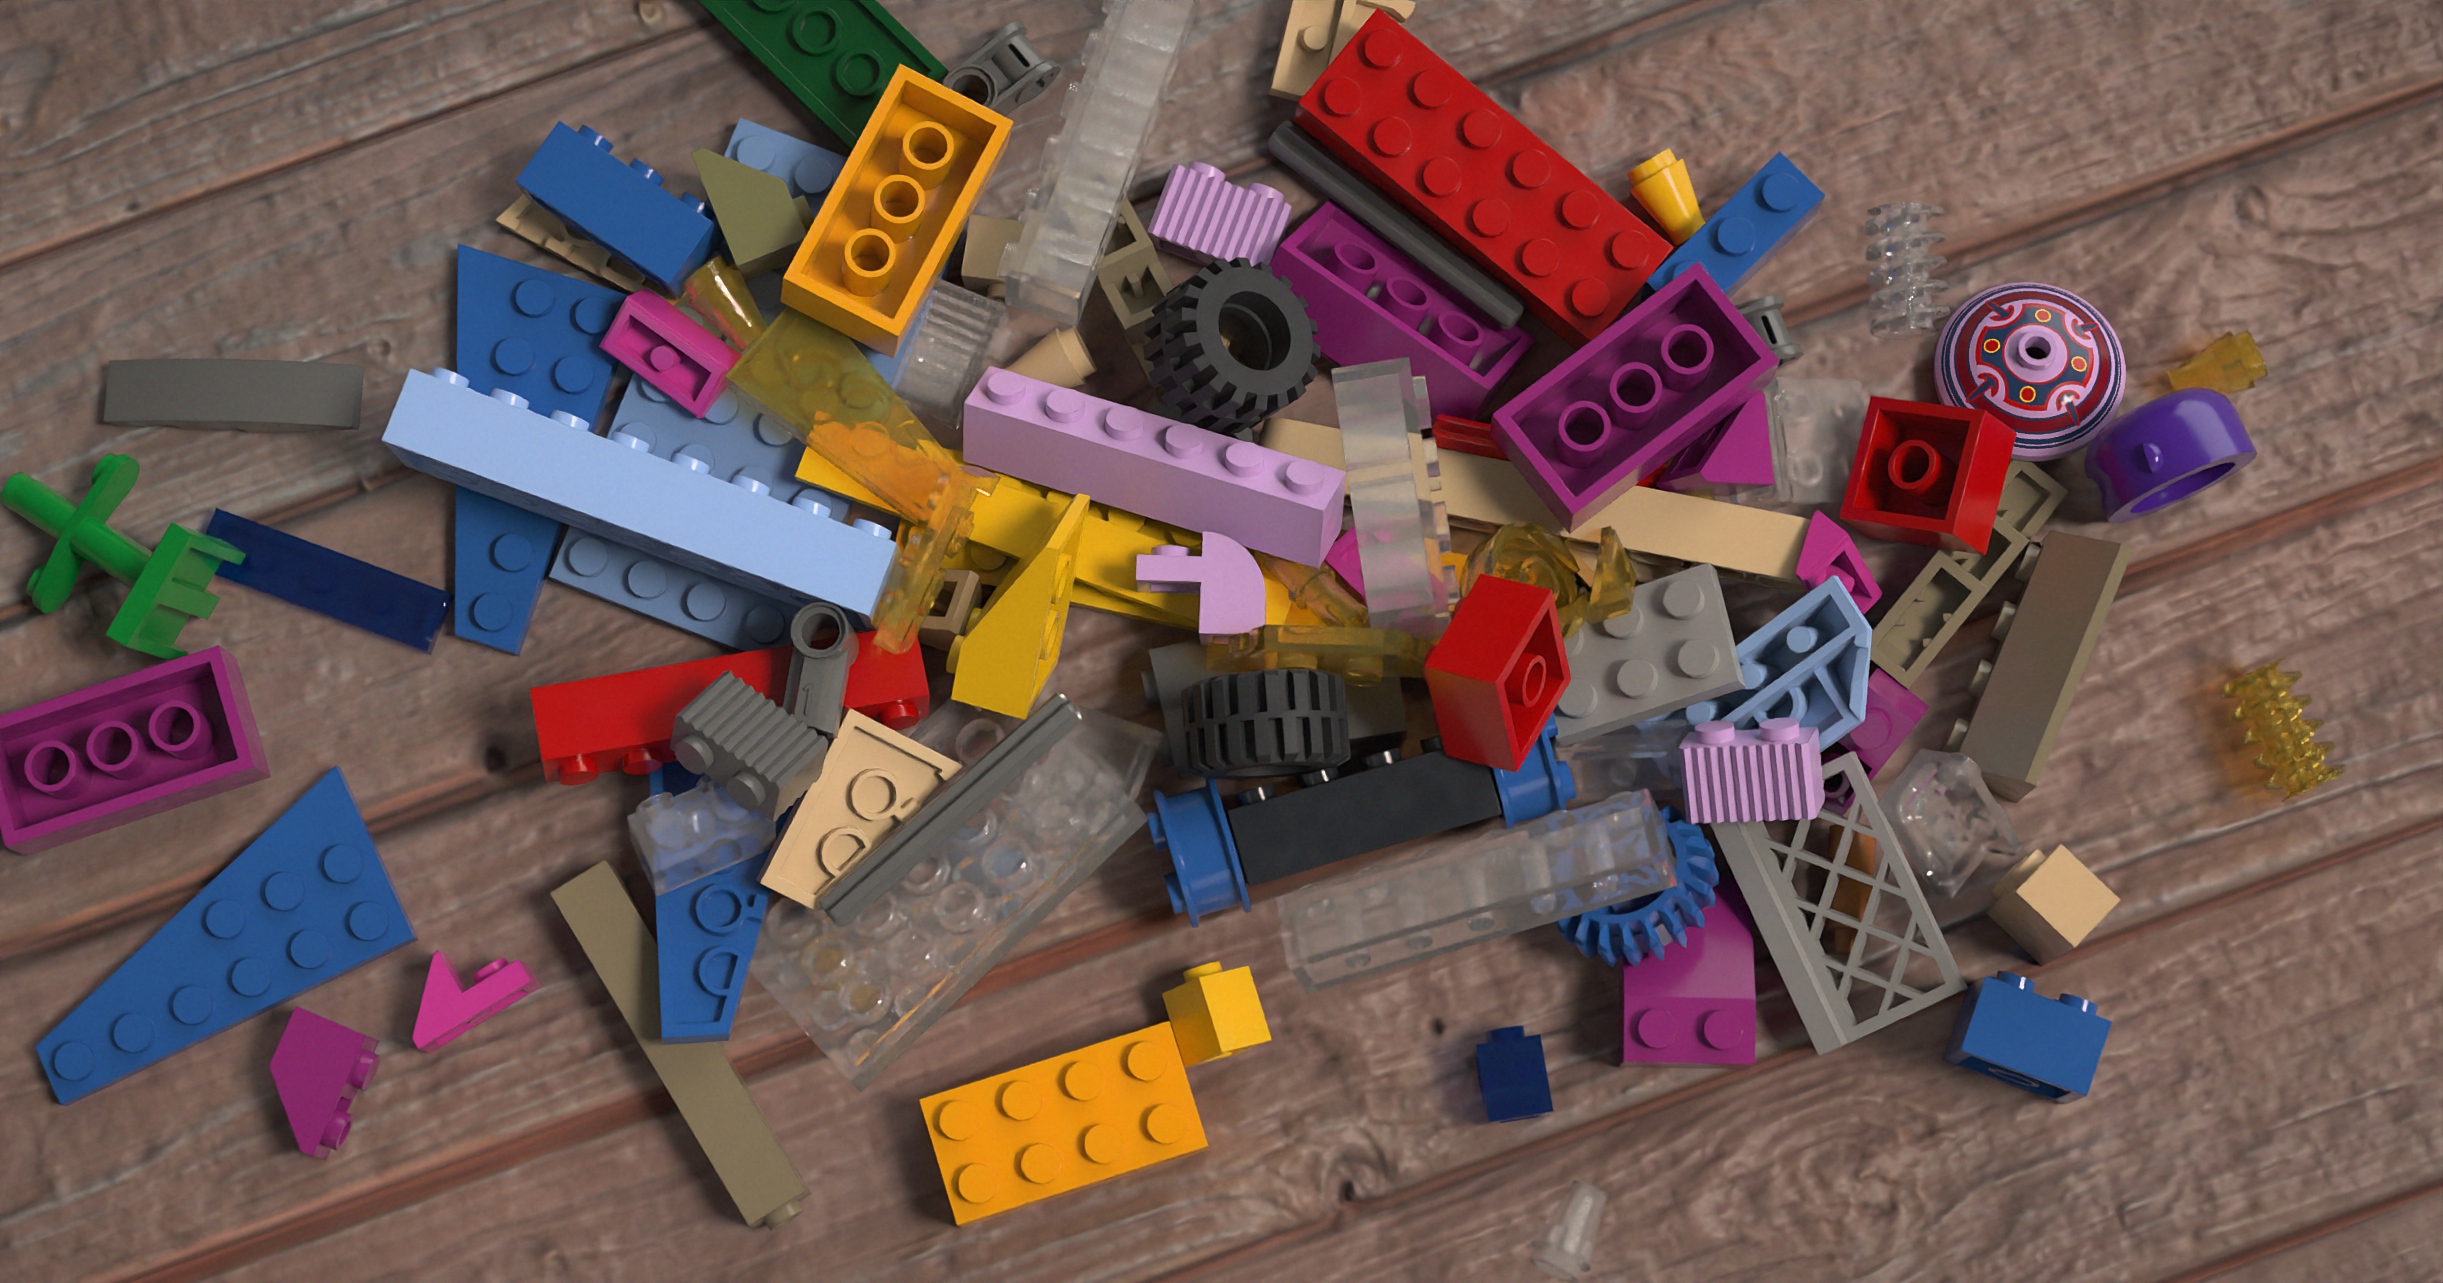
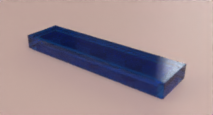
(331, 583)

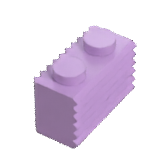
(1214, 220)
(1751, 772)

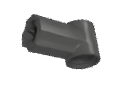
(819, 677)

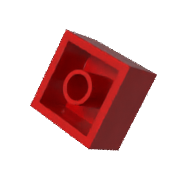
(1928, 474)
(1497, 672)

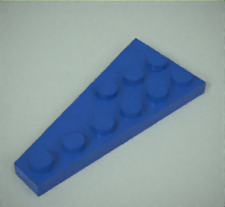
(541, 342)
(269, 928)
(706, 936)

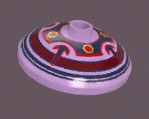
(2049, 401)

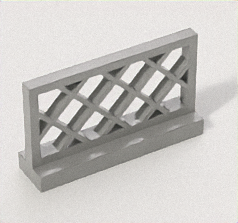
(1796, 941)

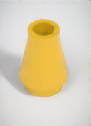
(1667, 195)

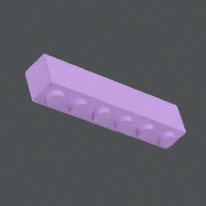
(1153, 466)

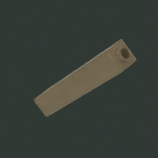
(695, 1074)

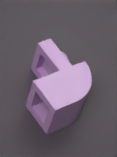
(1223, 576)

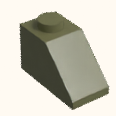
(754, 213)

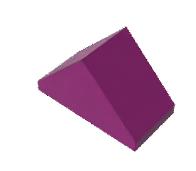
(1727, 457)

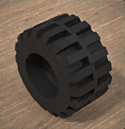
(1263, 321)
(1265, 724)

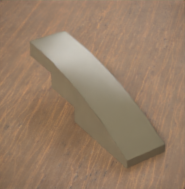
(1133, 283)
(1959, 580)

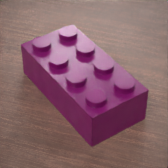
(1633, 397)
(126, 751)

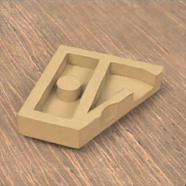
(1315, 36)

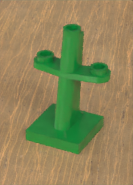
(164, 583)

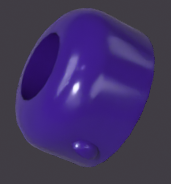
(2167, 452)

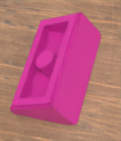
(670, 351)
(1831, 552)

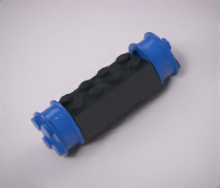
(1341, 817)

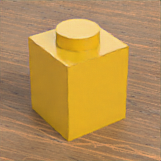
(1215, 1014)

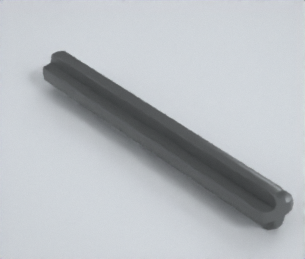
(1397, 225)
(950, 810)

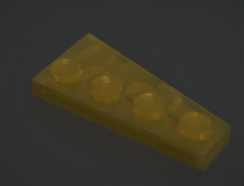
(842, 409)

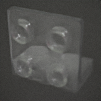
(1812, 441)

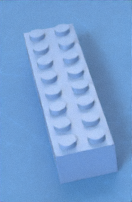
(641, 498)

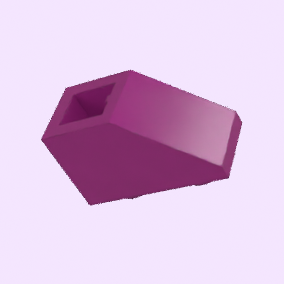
(1889, 718)
(317, 1078)

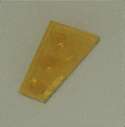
(951, 524)

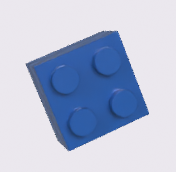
(2028, 1038)

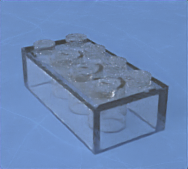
(1390, 495)

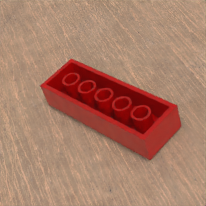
(1481, 180)

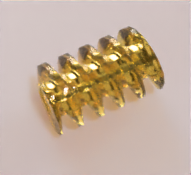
(2282, 730)

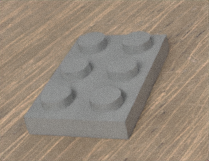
(1651, 661)

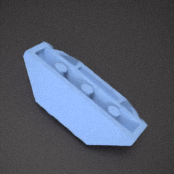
(1800, 667)

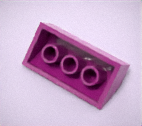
(1385, 306)

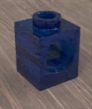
(1512, 1076)

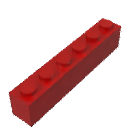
(630, 716)

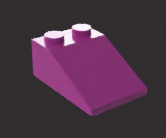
(1697, 1001)

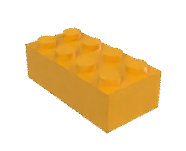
(896, 211)
(1064, 1125)

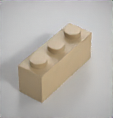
(2050, 903)

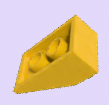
(1020, 630)

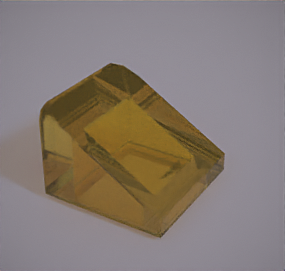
(1612, 580)

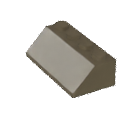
(2038, 659)

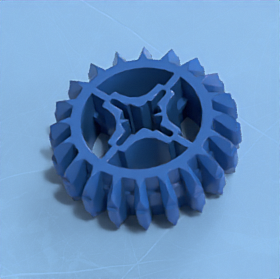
(1655, 918)

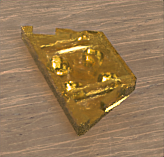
(1354, 652)

